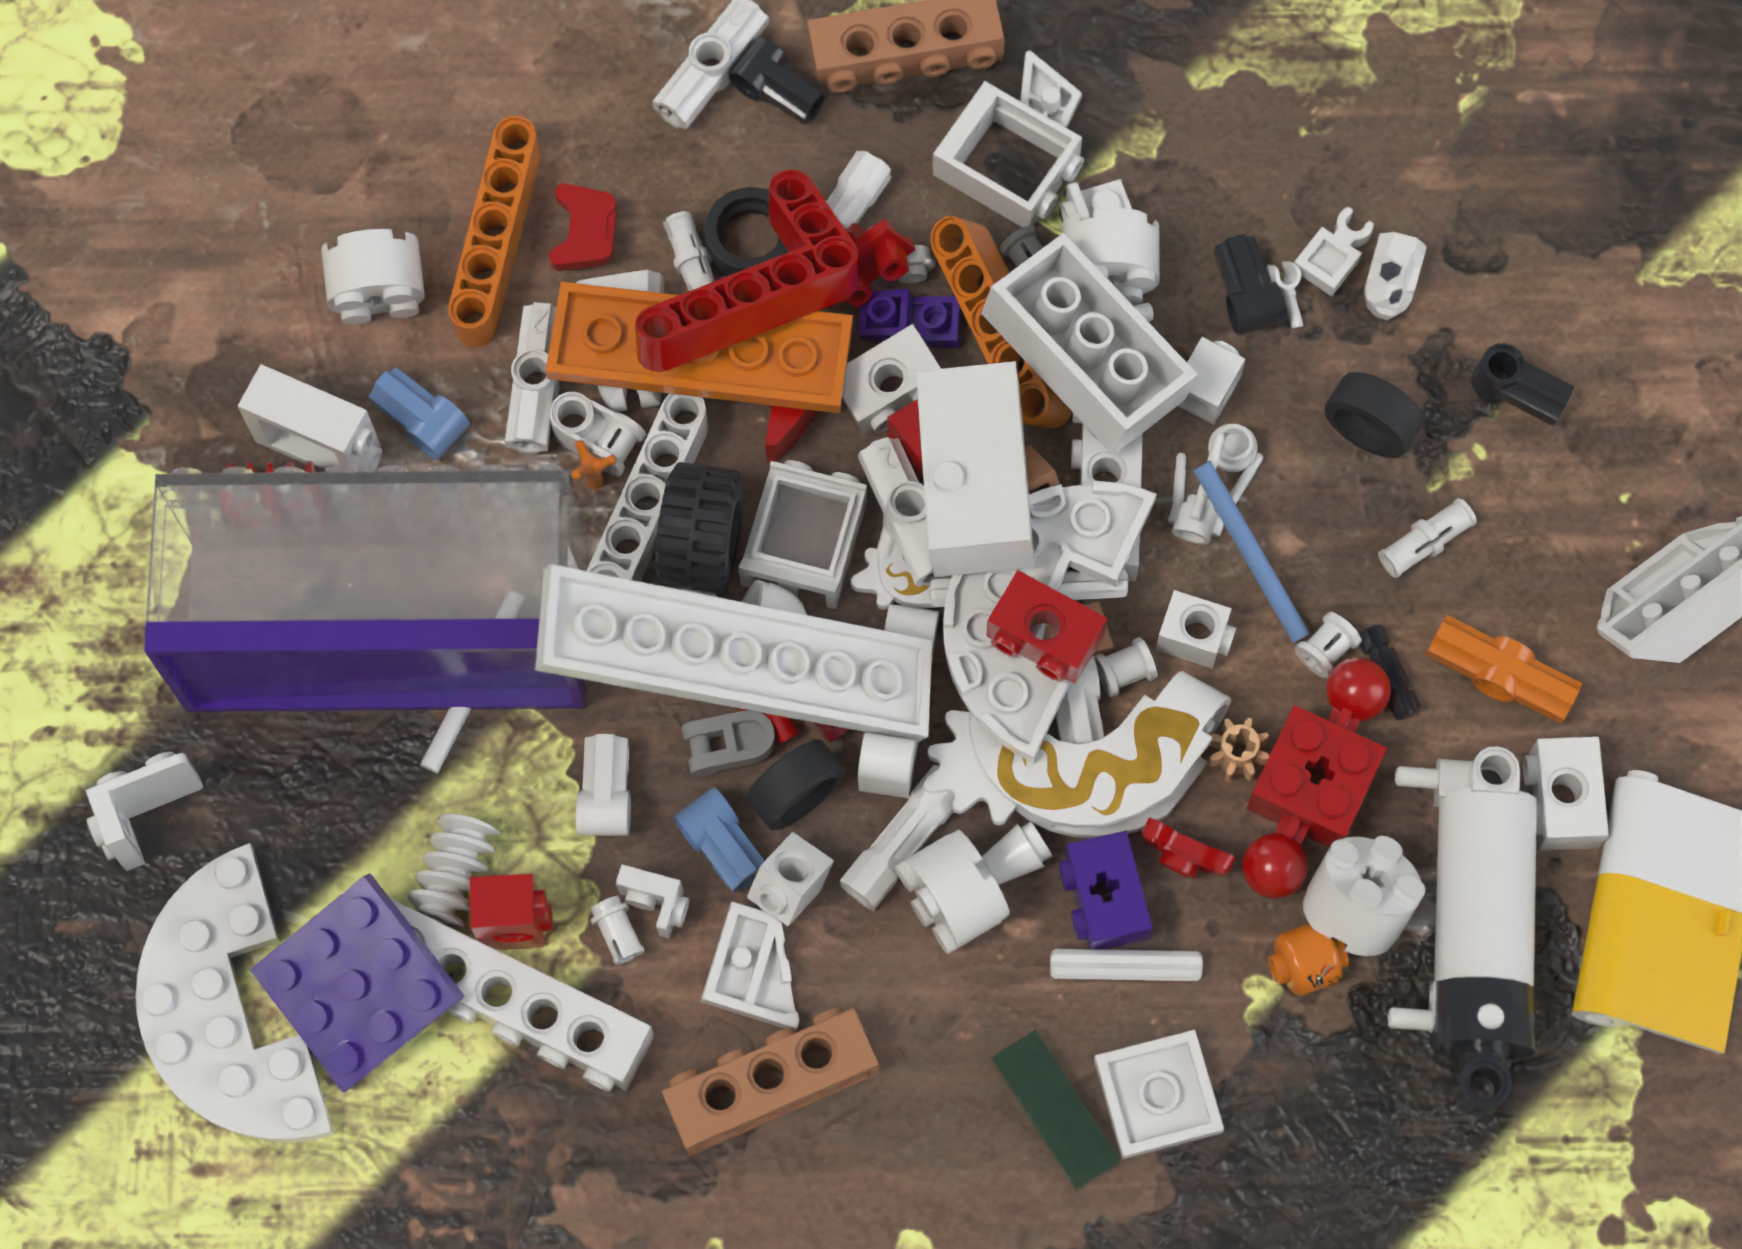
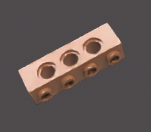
(919, 22)
(704, 1127)

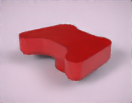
(590, 228)
(1183, 853)

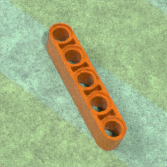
(498, 251)
(962, 270)

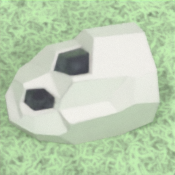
(1393, 274)

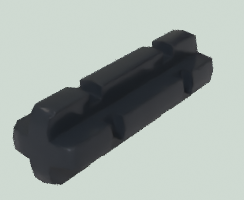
(1402, 700)

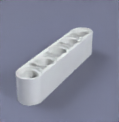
(649, 480)

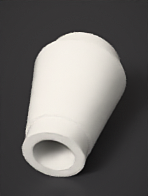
(1016, 854)

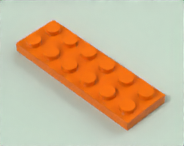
(784, 367)

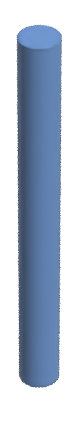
(1251, 551)

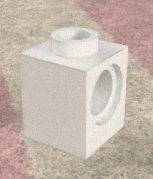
(1218, 374)
(1188, 610)
(790, 879)

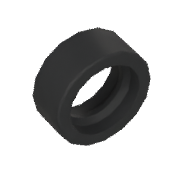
(725, 209)
(1374, 415)
(796, 784)

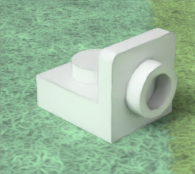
(1101, 196)
(649, 889)

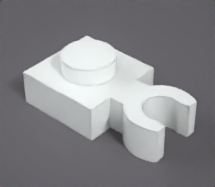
(1331, 256)

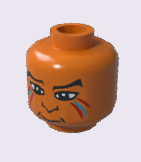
(1307, 960)

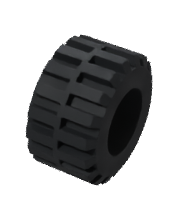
(699, 527)

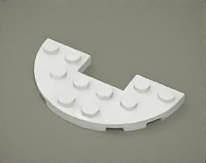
(1073, 528)
(197, 1018)

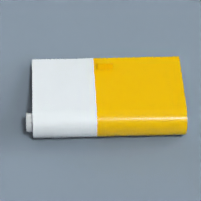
(1665, 916)

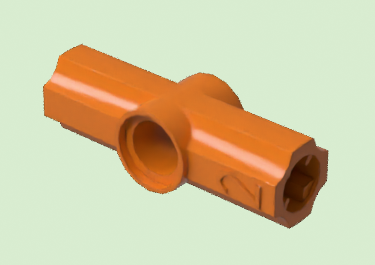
(1504, 669)

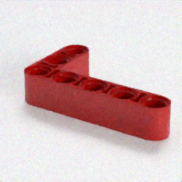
(808, 278)

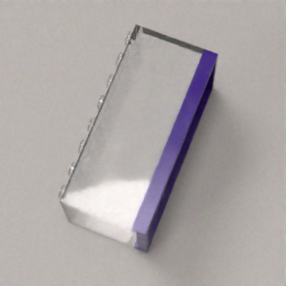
(358, 587)

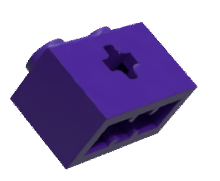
(1111, 863)

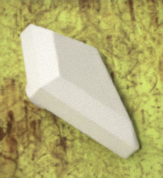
(1048, 91)

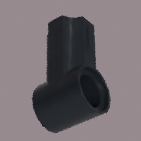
(768, 75)
(1251, 298)
(1526, 385)

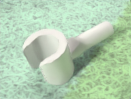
(1287, 289)

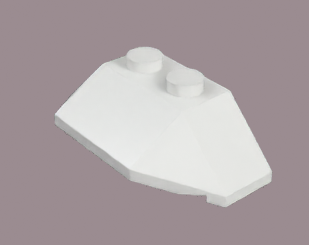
(1677, 596)

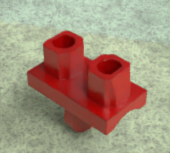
(880, 253)

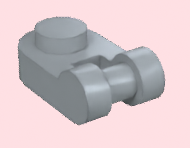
(747, 738)

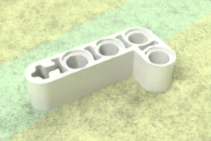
(890, 761)

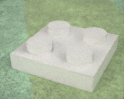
(1158, 1094)

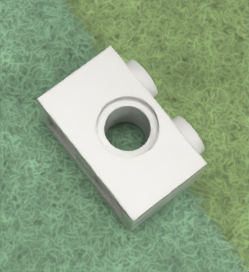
(896, 356)
(1579, 767)

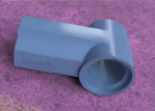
(427, 420)
(713, 828)

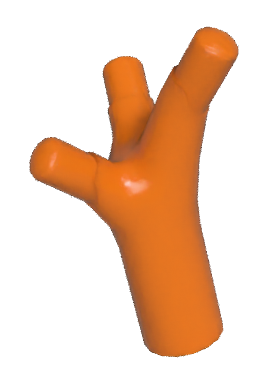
(591, 466)

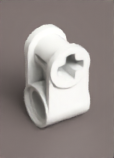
(602, 431)

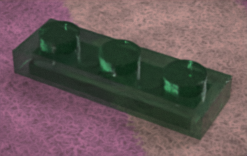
(1055, 1110)

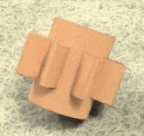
(1241, 734)

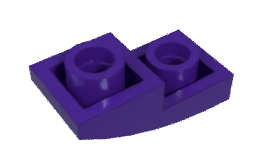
(890, 311)

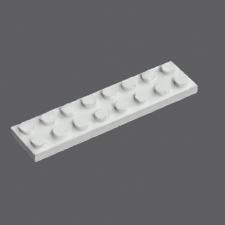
(733, 653)

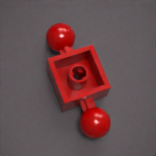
(1308, 744)

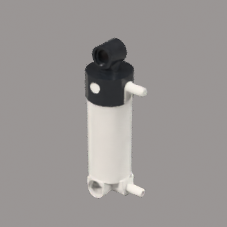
(1484, 922)

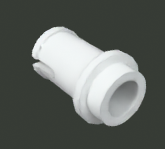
(616, 929)

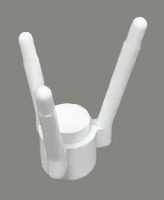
(1196, 518)

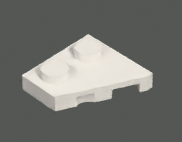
(751, 969)

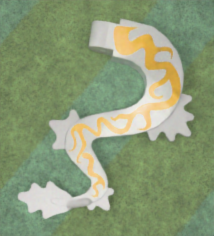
(1069, 786)

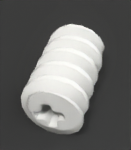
(451, 868)

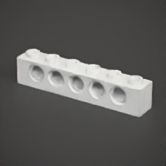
(624, 1036)

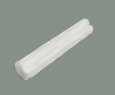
(1126, 964)

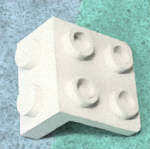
(133, 793)

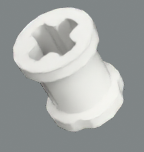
(1343, 637)
(1125, 667)

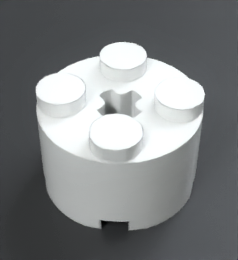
(1120, 247)
(373, 275)
(953, 891)
(1363, 894)

